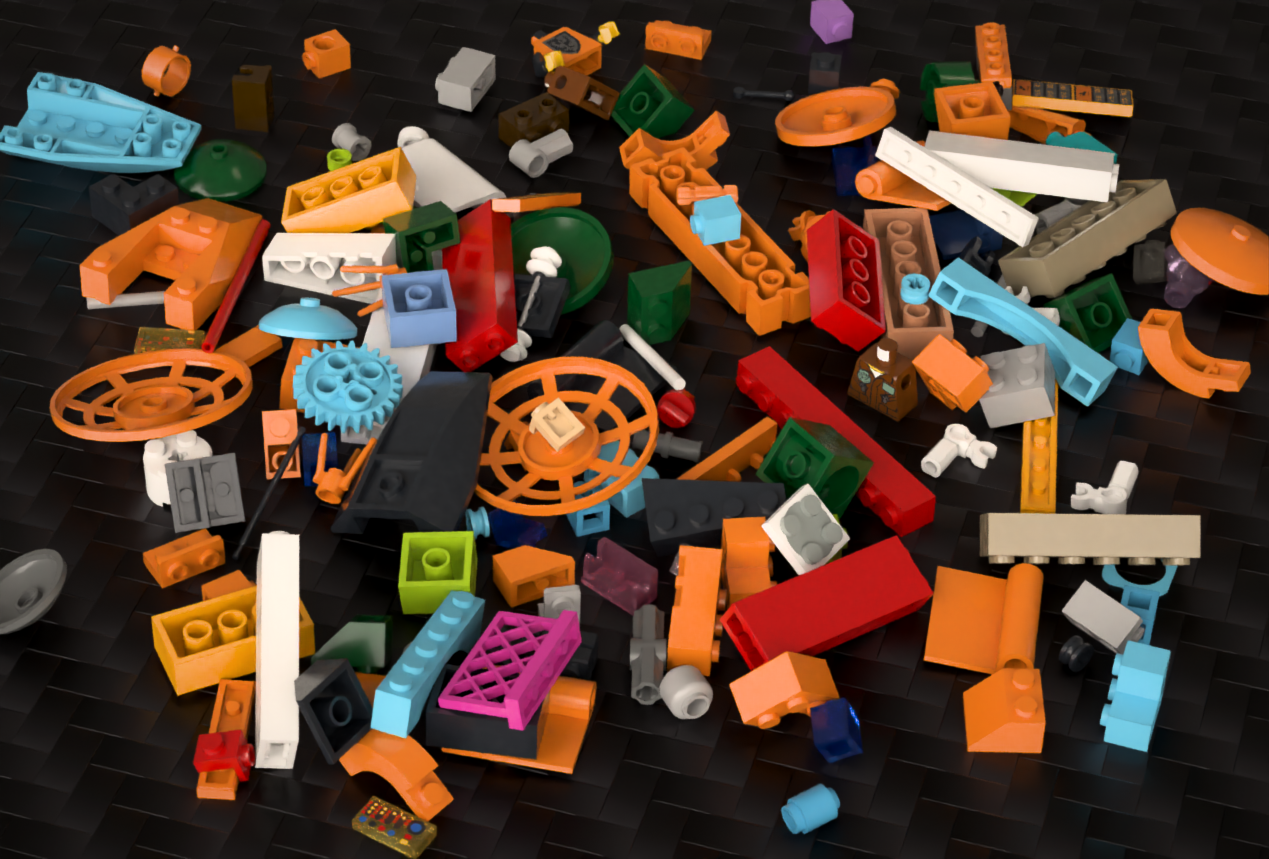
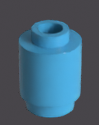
(811, 809)

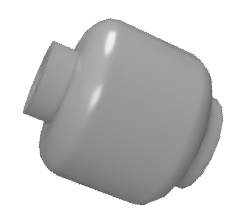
(686, 692)

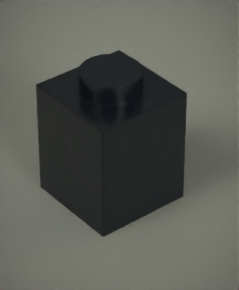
(824, 72)

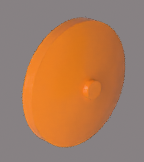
(835, 116)
(1224, 248)

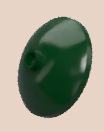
(221, 170)

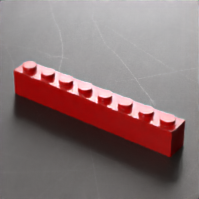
(785, 393)

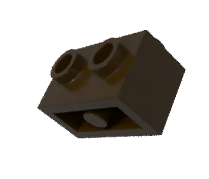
(533, 119)

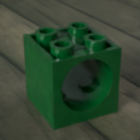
(818, 457)

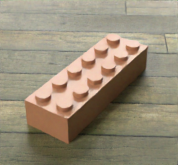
(908, 249)

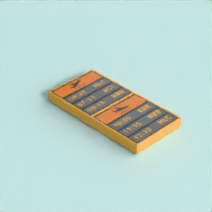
(1072, 98)

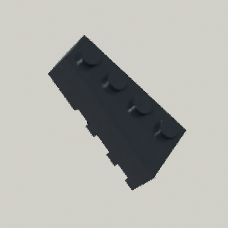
(695, 509)

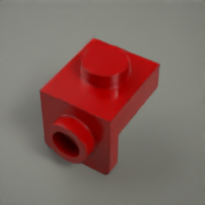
(225, 751)

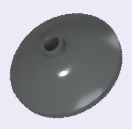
(30, 588)

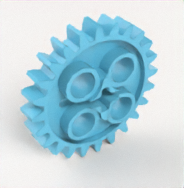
(347, 386)

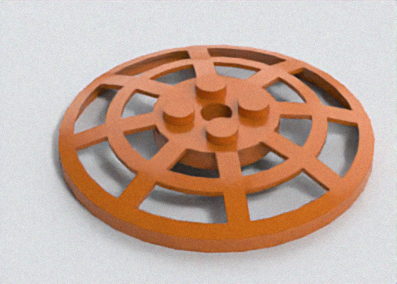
(153, 405)
(581, 454)

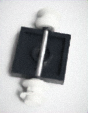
(537, 301)

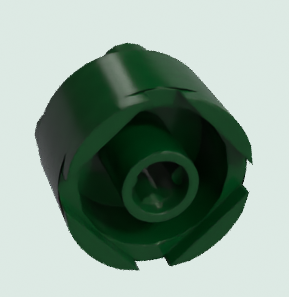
(943, 75)

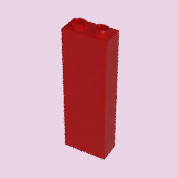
(482, 288)
(828, 604)

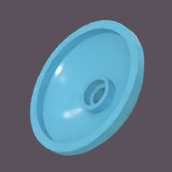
(308, 321)

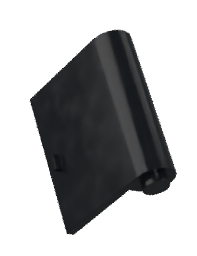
(604, 343)

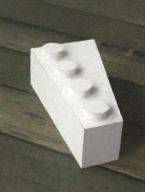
(315, 261)

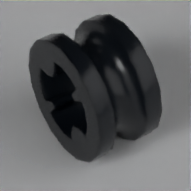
(1076, 653)

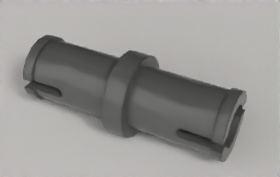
(669, 445)

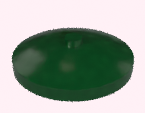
(579, 242)

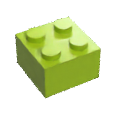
(433, 567)

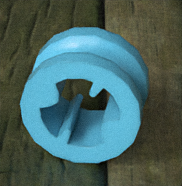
(915, 289)
(477, 522)

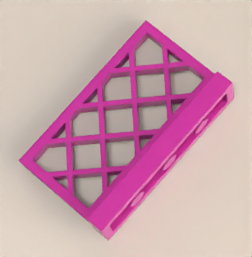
(537, 671)

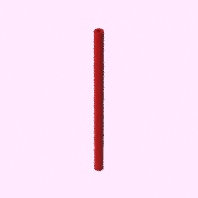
(236, 287)

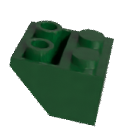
(364, 641)

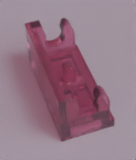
(620, 576)

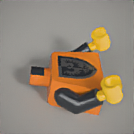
(570, 49)

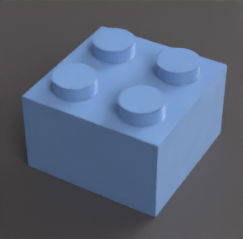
(419, 308)

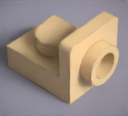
(556, 424)

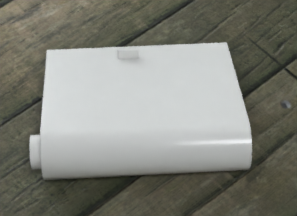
(447, 178)

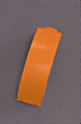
(699, 144)
(1181, 363)
(403, 765)

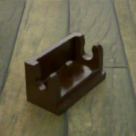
(253, 98)

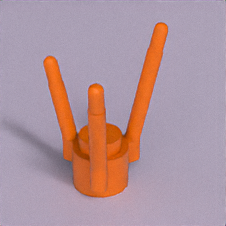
(388, 270)
(335, 481)

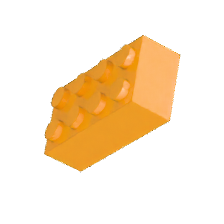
(351, 196)
(216, 640)

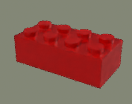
(845, 280)

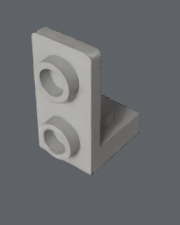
(559, 599)

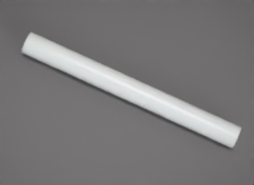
(652, 357)

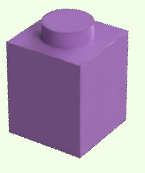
(831, 20)

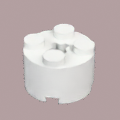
(168, 450)

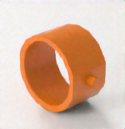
(156, 65)

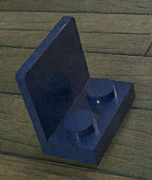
(956, 229)

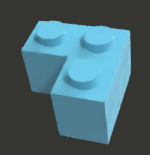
(1135, 695)

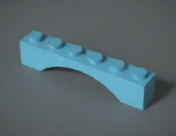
(975, 296)
(408, 684)

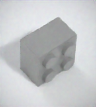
(1021, 386)

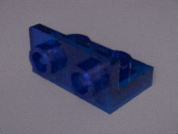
(849, 162)

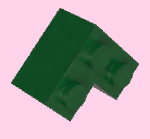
(421, 233)

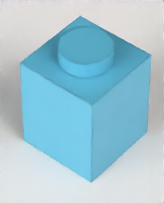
(716, 220)

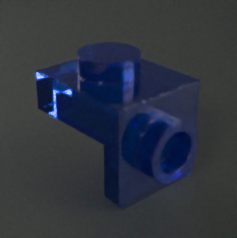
(513, 530)

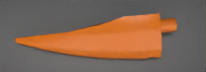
(1041, 123)

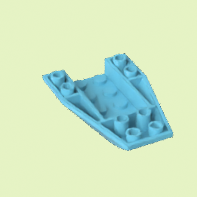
(97, 129)

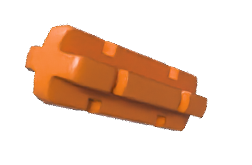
(685, 196)

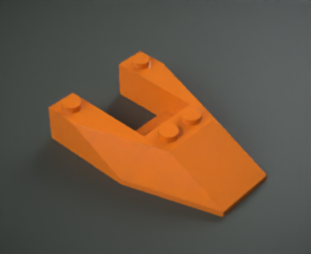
(189, 243)

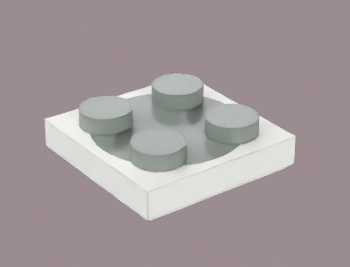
(805, 531)

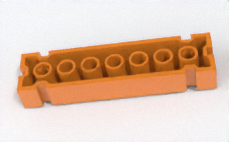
(745, 271)

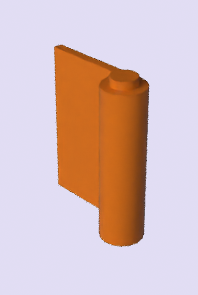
(890, 185)
(985, 619)
(565, 728)

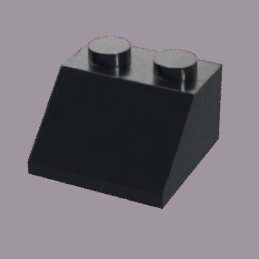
(333, 706)

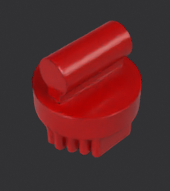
(676, 408)

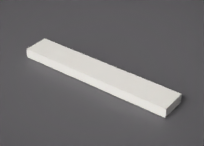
(957, 187)

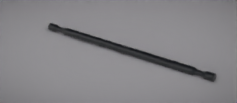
(268, 493)

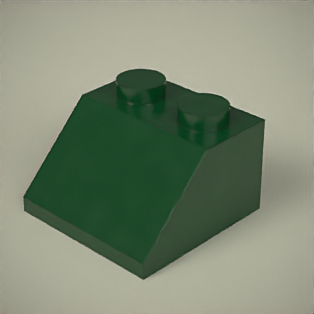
(651, 104)
(659, 301)
(1092, 312)

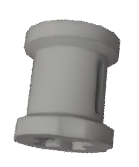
(347, 138)

